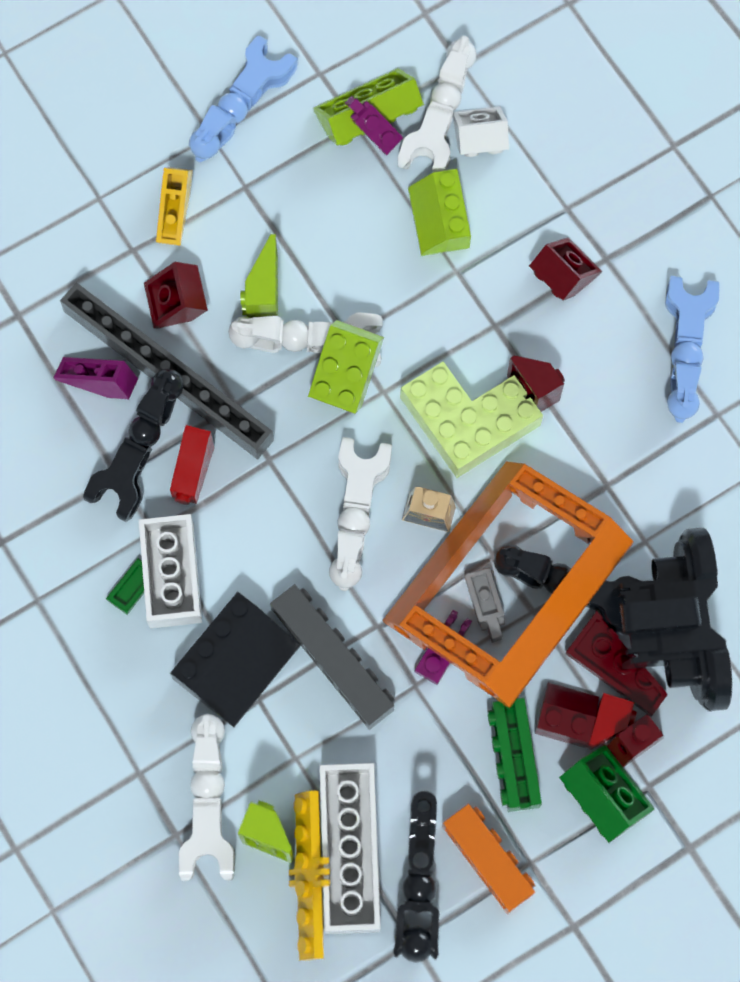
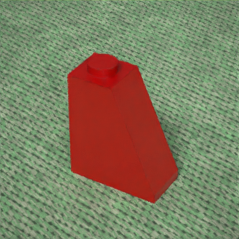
(191, 465)

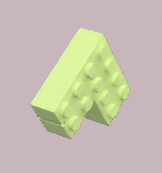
(466, 429)

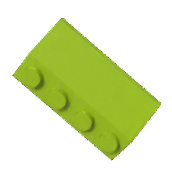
(390, 94)

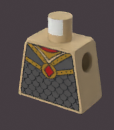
(429, 509)

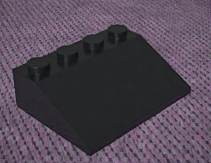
(235, 659)

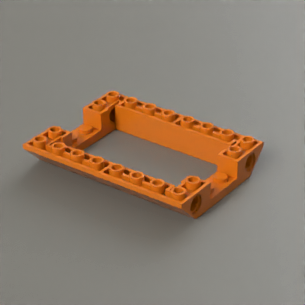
(509, 677)

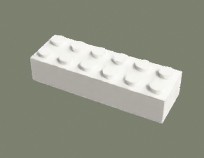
(351, 845)

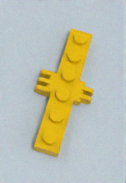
(309, 876)

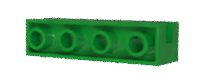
(515, 756)

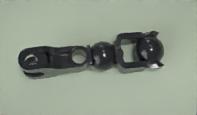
(135, 450)
(538, 570)
(419, 886)

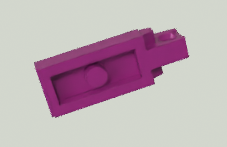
(374, 125)

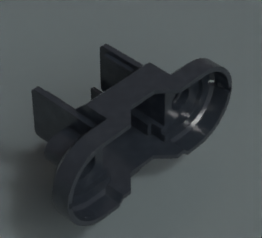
(672, 622)

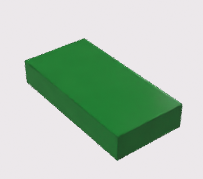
(128, 589)

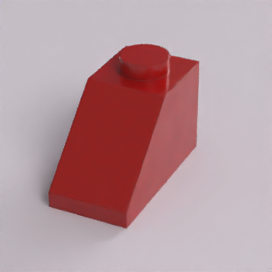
(611, 719)

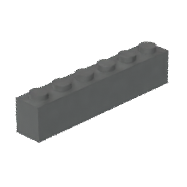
(332, 657)

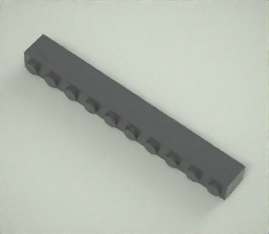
(152, 358)

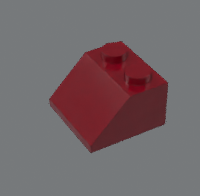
(564, 268)
(175, 295)
(538, 379)
(567, 715)

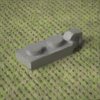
(486, 602)

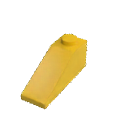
(173, 205)

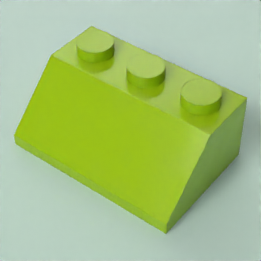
(440, 213)
(264, 831)

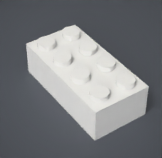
(170, 571)

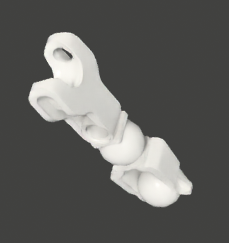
(445, 99)
(270, 334)
(354, 520)
(207, 788)

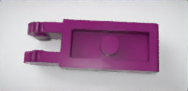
(433, 665)

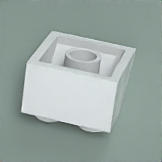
(481, 131)

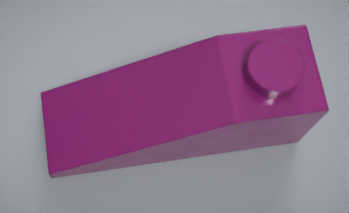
(98, 376)

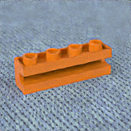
(488, 858)

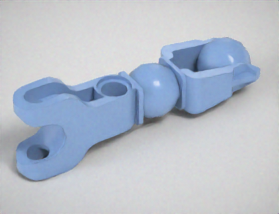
(244, 93)
(687, 353)

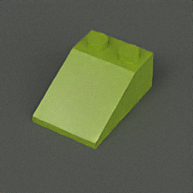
(261, 285)

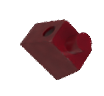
(635, 740)

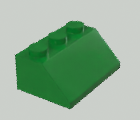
(606, 793)

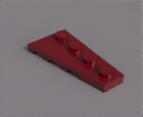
(603, 653)

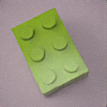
(345, 366)

